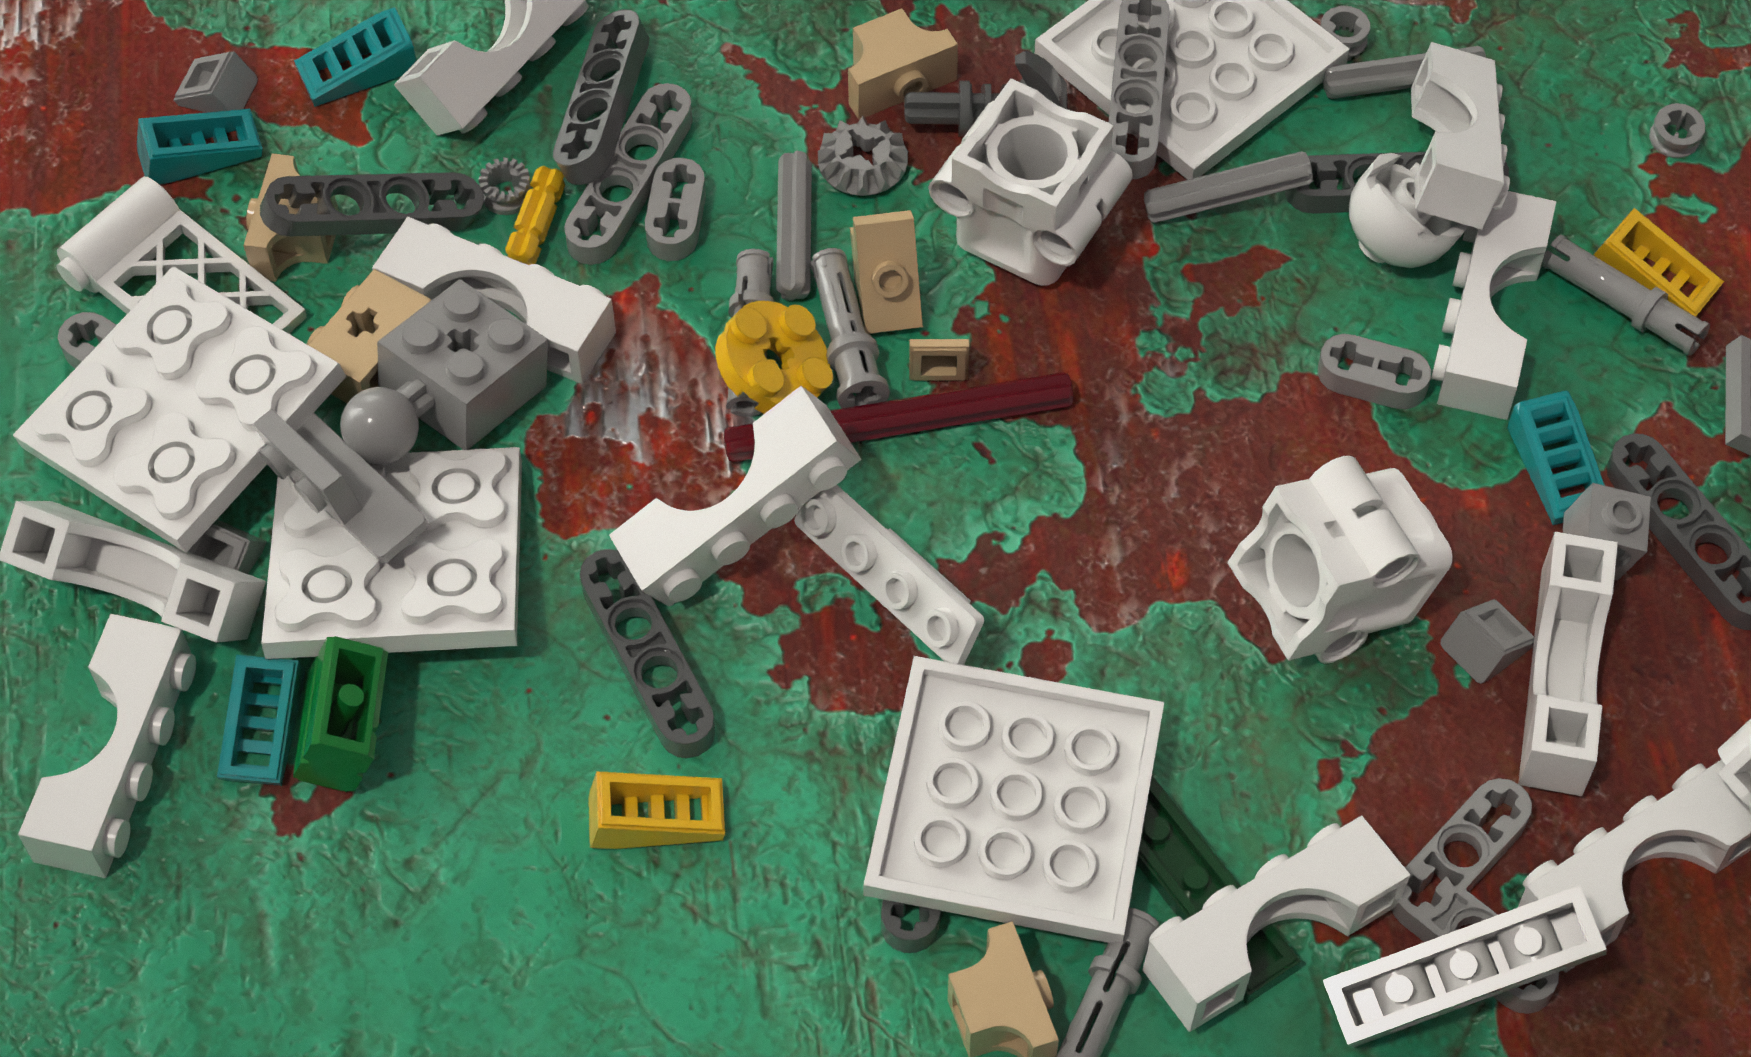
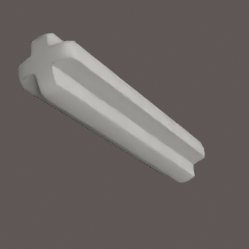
(1377, 75)
(1228, 187)
(794, 226)

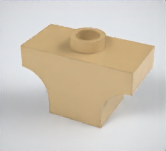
(897, 59)
(272, 252)
(886, 271)
(1002, 1001)

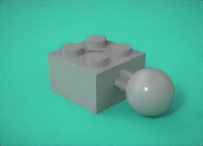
(454, 367)

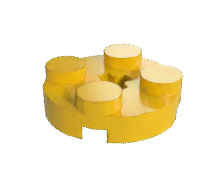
(786, 332)

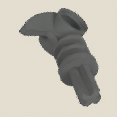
(965, 106)

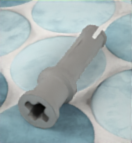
(851, 349)

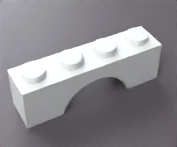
(456, 82)
(1465, 159)
(570, 316)
(1484, 354)
(794, 458)
(100, 555)
(1562, 691)
(84, 815)
(1692, 823)
(1338, 880)

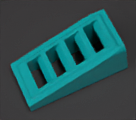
(381, 36)
(168, 161)
(1547, 422)
(263, 671)

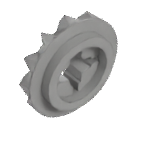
(856, 174)

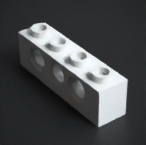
(1465, 966)

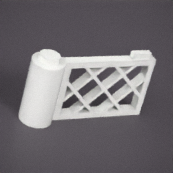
(137, 230)

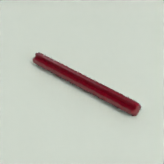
(931, 411)

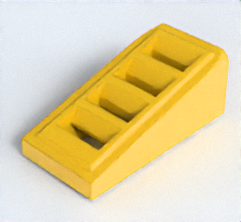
(1651, 242)
(635, 831)

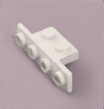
(892, 573)

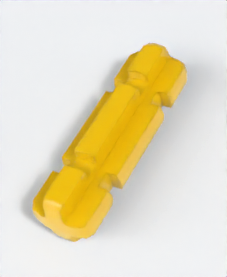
(535, 215)

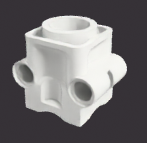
(1031, 183)
(1341, 558)

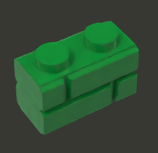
(340, 714)

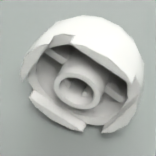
(1387, 221)

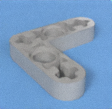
(1452, 903)

